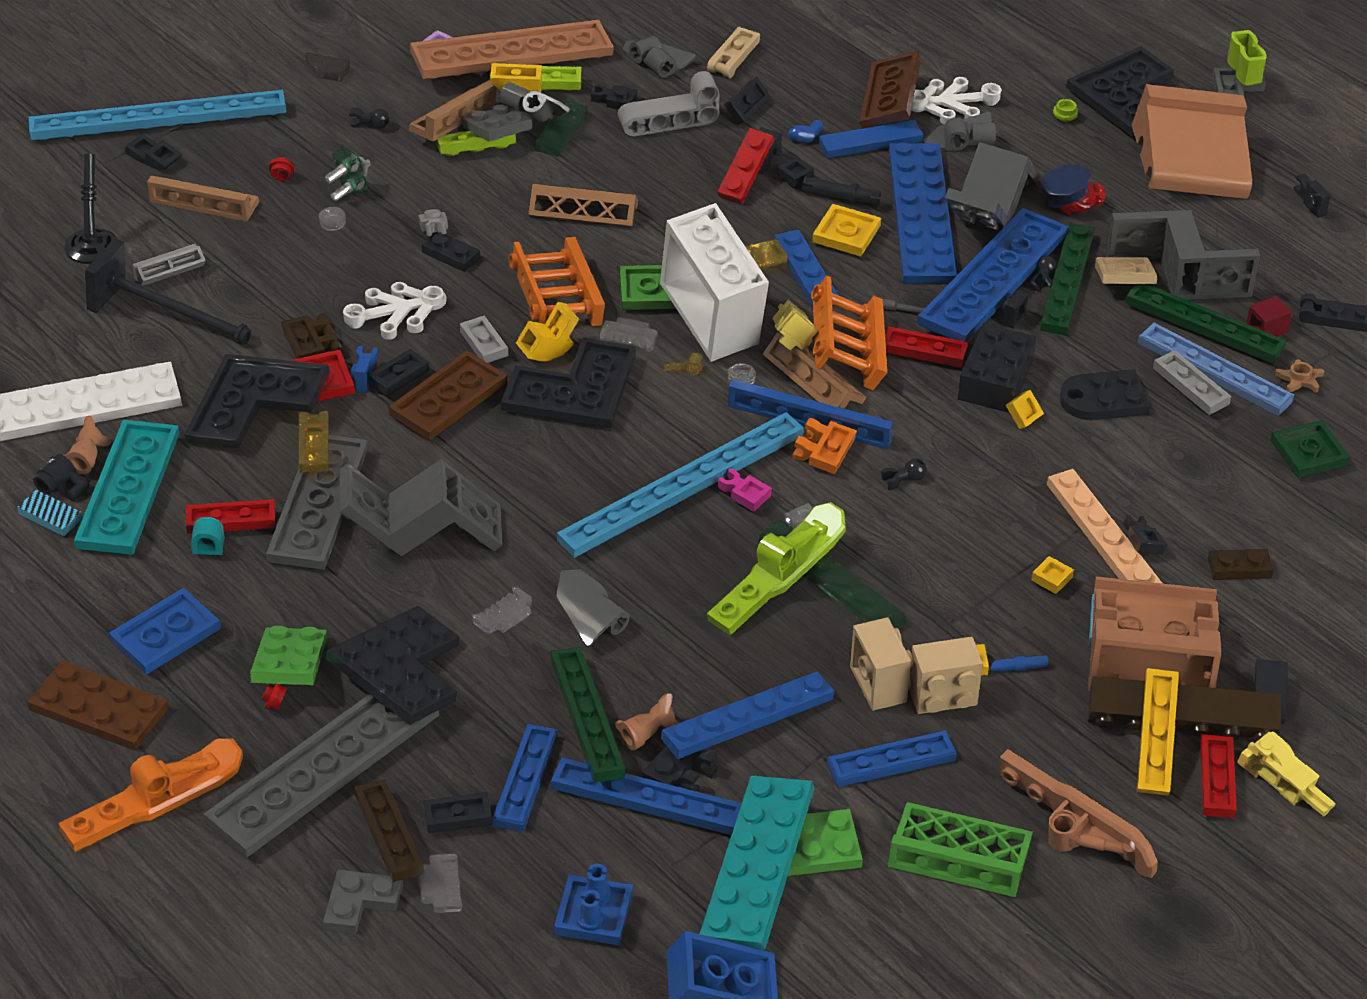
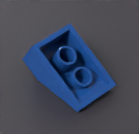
(719, 970)

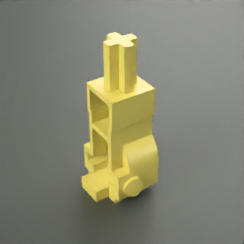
(794, 326)
(1286, 773)

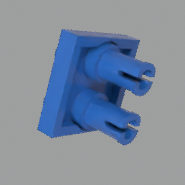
(594, 907)

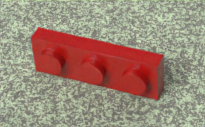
(745, 166)
(925, 347)
(235, 515)
(1218, 776)

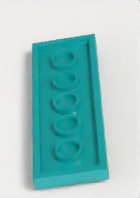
(127, 487)
(758, 861)

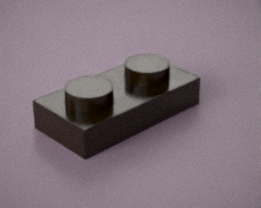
(1240, 564)

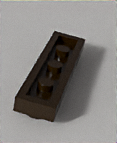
(389, 830)

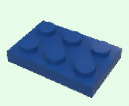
(164, 631)

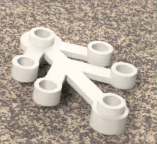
(923, 99)
(426, 300)

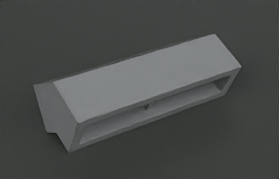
(170, 268)

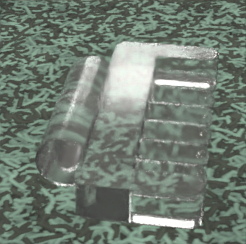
(631, 329)
(509, 616)
(440, 883)

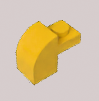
(550, 339)

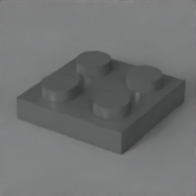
(497, 122)

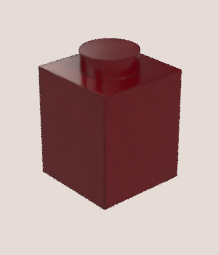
(1270, 316)

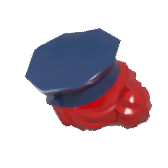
(1070, 189)

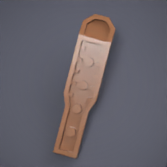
(1082, 818)

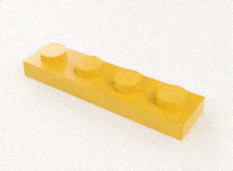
(1157, 732)

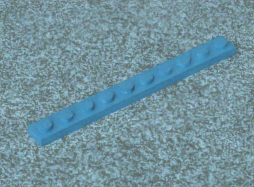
(156, 115)
(679, 485)

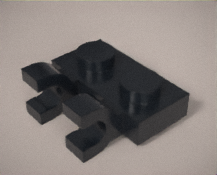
(677, 772)

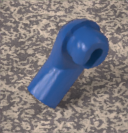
(805, 134)

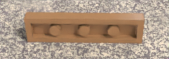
(450, 115)
(584, 197)
(201, 198)
(821, 383)

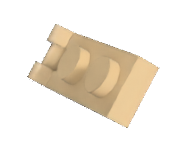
(733, 52)

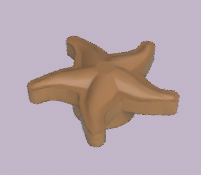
(1300, 376)

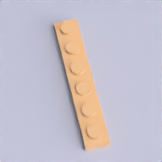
(1100, 527)

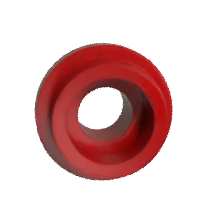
(281, 168)
(273, 696)

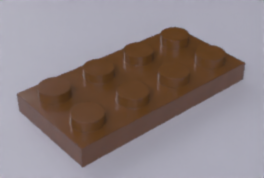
(890, 90)
(448, 395)
(98, 705)

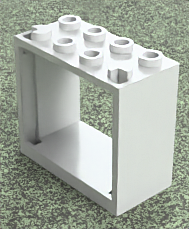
(712, 282)

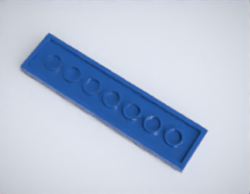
(922, 213)
(992, 276)

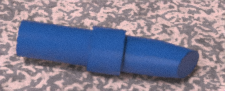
(1020, 663)

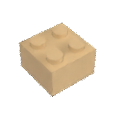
(881, 663)
(945, 675)

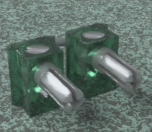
(349, 172)

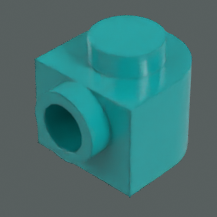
(207, 536)

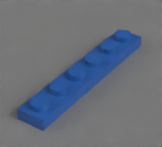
(775, 403)
(747, 715)
(649, 797)

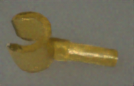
(693, 365)

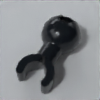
(378, 118)
(1045, 267)
(914, 469)

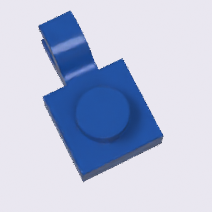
(363, 367)

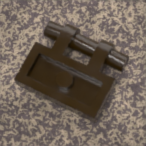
(303, 336)

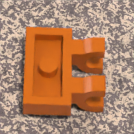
(832, 445)

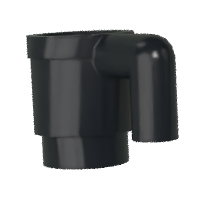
(56, 474)

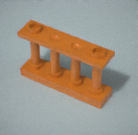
(577, 271)
(870, 329)

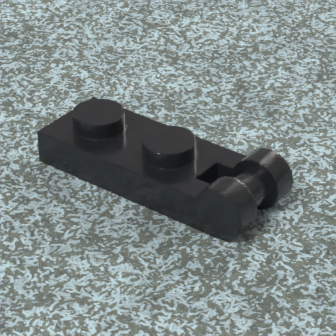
(1332, 313)

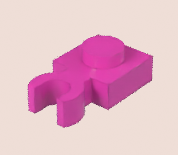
(747, 491)

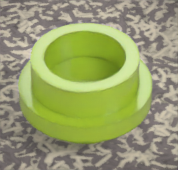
(1065, 110)

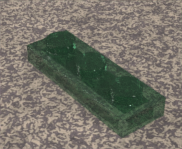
(561, 129)

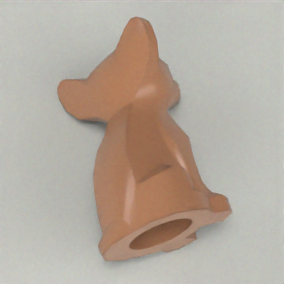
(84, 451)
(643, 726)

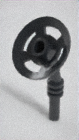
(89, 234)

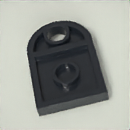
(1104, 395)

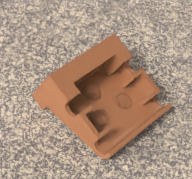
(1194, 141)
(1154, 628)

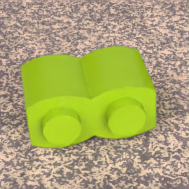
(1246, 57)

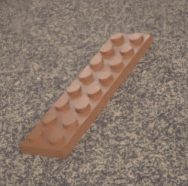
(521, 46)

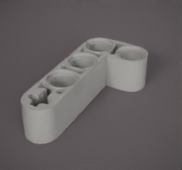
(673, 112)

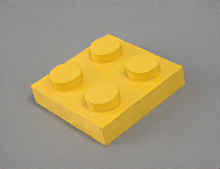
(846, 230)

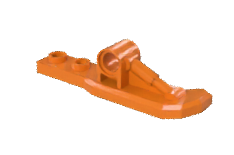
(155, 791)

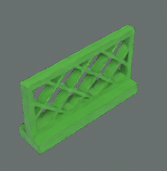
(956, 861)

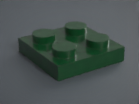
(1309, 448)

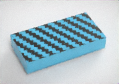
(50, 513)

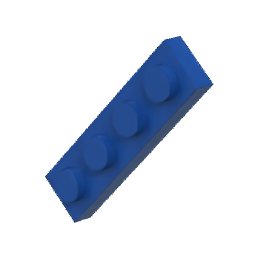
(802, 262)

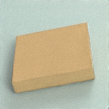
(1125, 270)

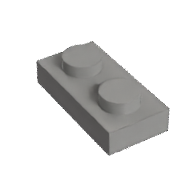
(484, 339)

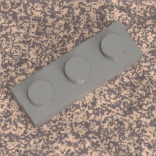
(1192, 382)

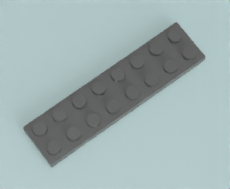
(310, 774)

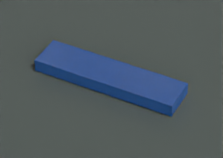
(870, 138)
(891, 758)
(525, 778)

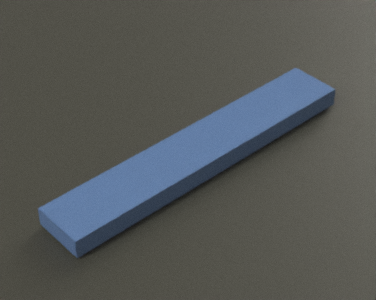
(1219, 369)

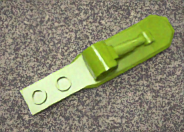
(780, 565)

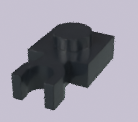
(613, 97)
(1315, 196)
(1144, 539)

